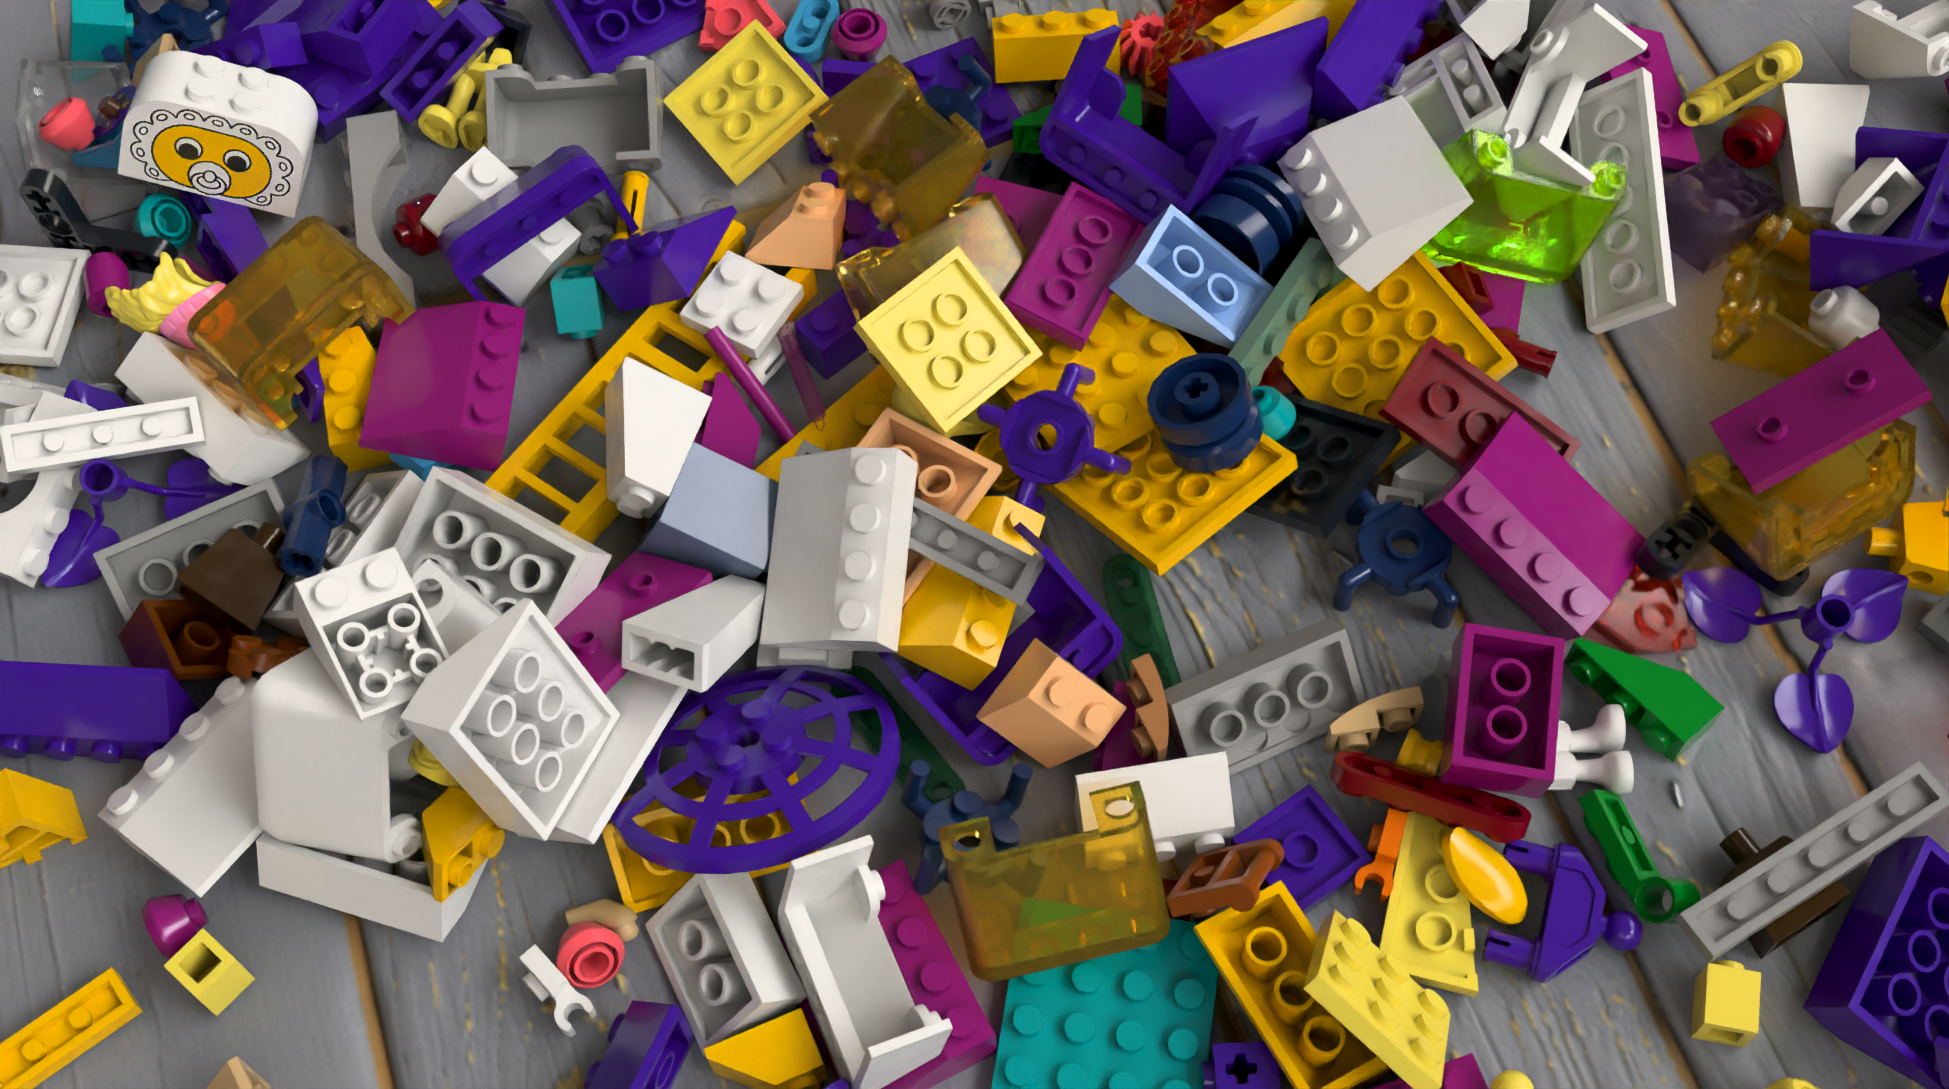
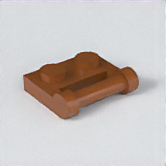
(1215, 882)

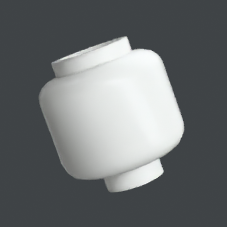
(1842, 315)

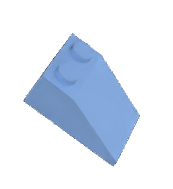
(1190, 281)

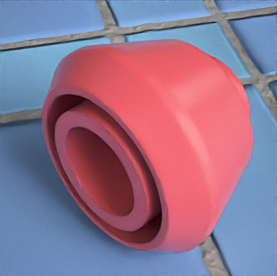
(68, 125)
(589, 955)

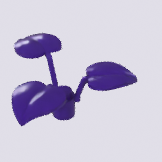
(189, 488)
(1852, 602)

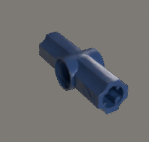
(313, 516)

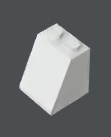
(647, 435)

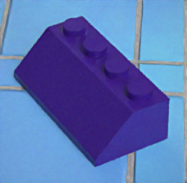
(1369, 54)
(88, 710)
(644, 1049)

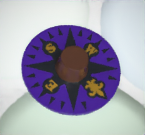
(113, 110)

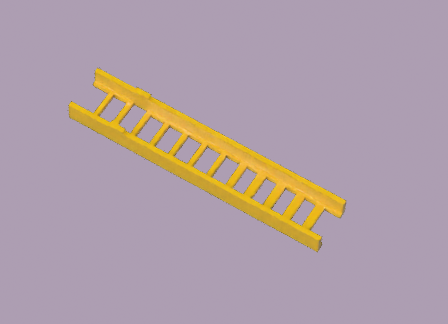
(595, 512)

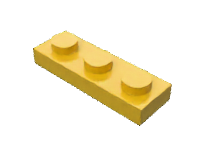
(66, 1031)

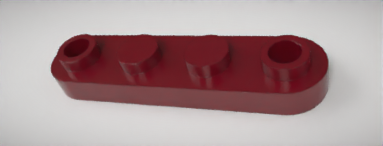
(1423, 793)

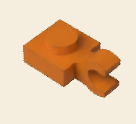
(1385, 843)

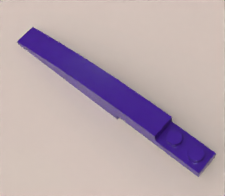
(229, 244)

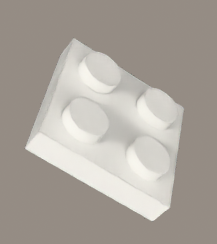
(744, 302)

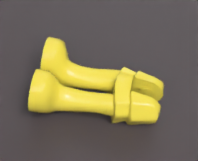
(453, 122)

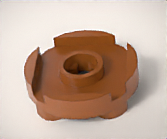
(252, 654)

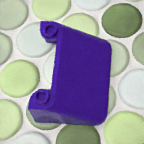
(1913, 237)

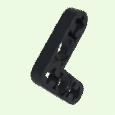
(70, 229)
(1705, 530)

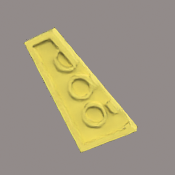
(1428, 914)

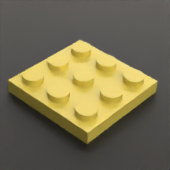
(746, 101)
(948, 341)
(1379, 1001)

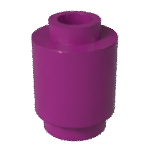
(100, 272)

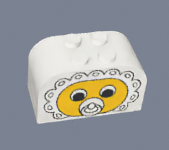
(220, 131)

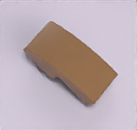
(1151, 715)

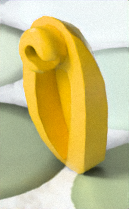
(1484, 876)

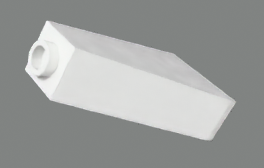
(1818, 142)
(696, 634)

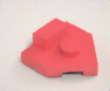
(729, 17)

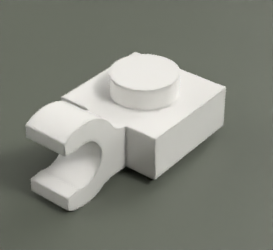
(547, 981)

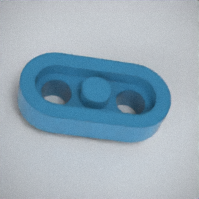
(806, 33)

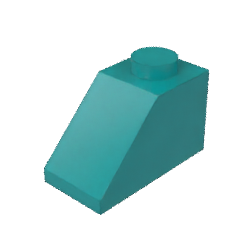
(97, 25)
(578, 301)

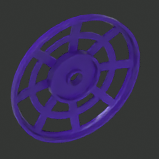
(779, 749)

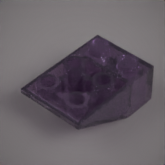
(1714, 210)

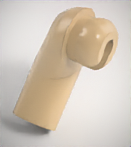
(608, 914)

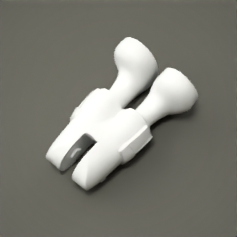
(1604, 737)

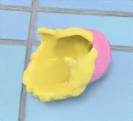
(165, 301)

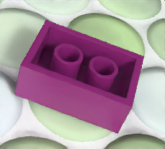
(1502, 711)

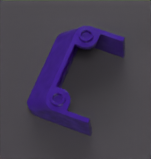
(1119, 158)
(523, 212)
(1063, 620)

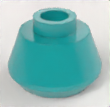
(163, 217)
(1276, 411)

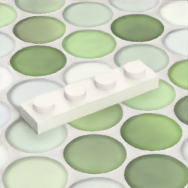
(101, 435)

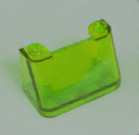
(1521, 220)

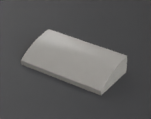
(151, 561)
(1267, 697)

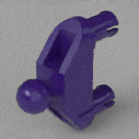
(1570, 914)

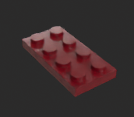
(1457, 406)

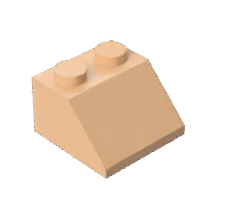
(803, 230)
(1050, 708)

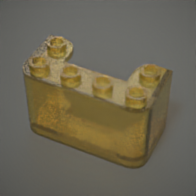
(289, 311)

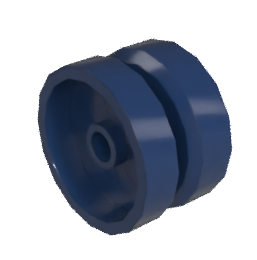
(1205, 412)

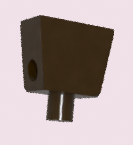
(235, 578)
(1746, 854)

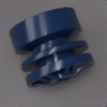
(1251, 215)

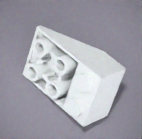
(370, 631)

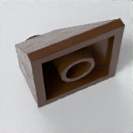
(178, 639)

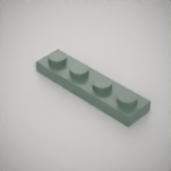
(1283, 310)

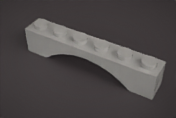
(377, 163)

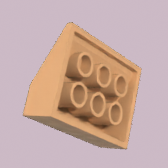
(945, 477)

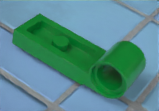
(1631, 862)

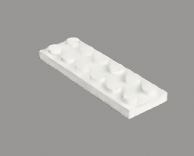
(1630, 262)

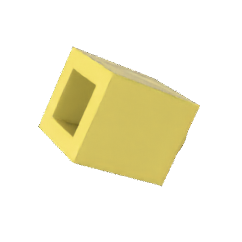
(209, 972)
(1726, 1004)

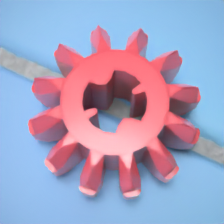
(1138, 42)

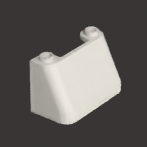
(1902, 47)
(323, 769)

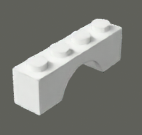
(35, 524)

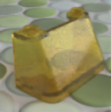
(1814, 508)

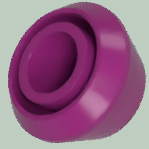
(859, 34)
(173, 921)

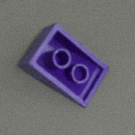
(661, 260)

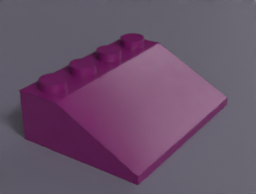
(446, 384)
(1537, 529)
(931, 979)

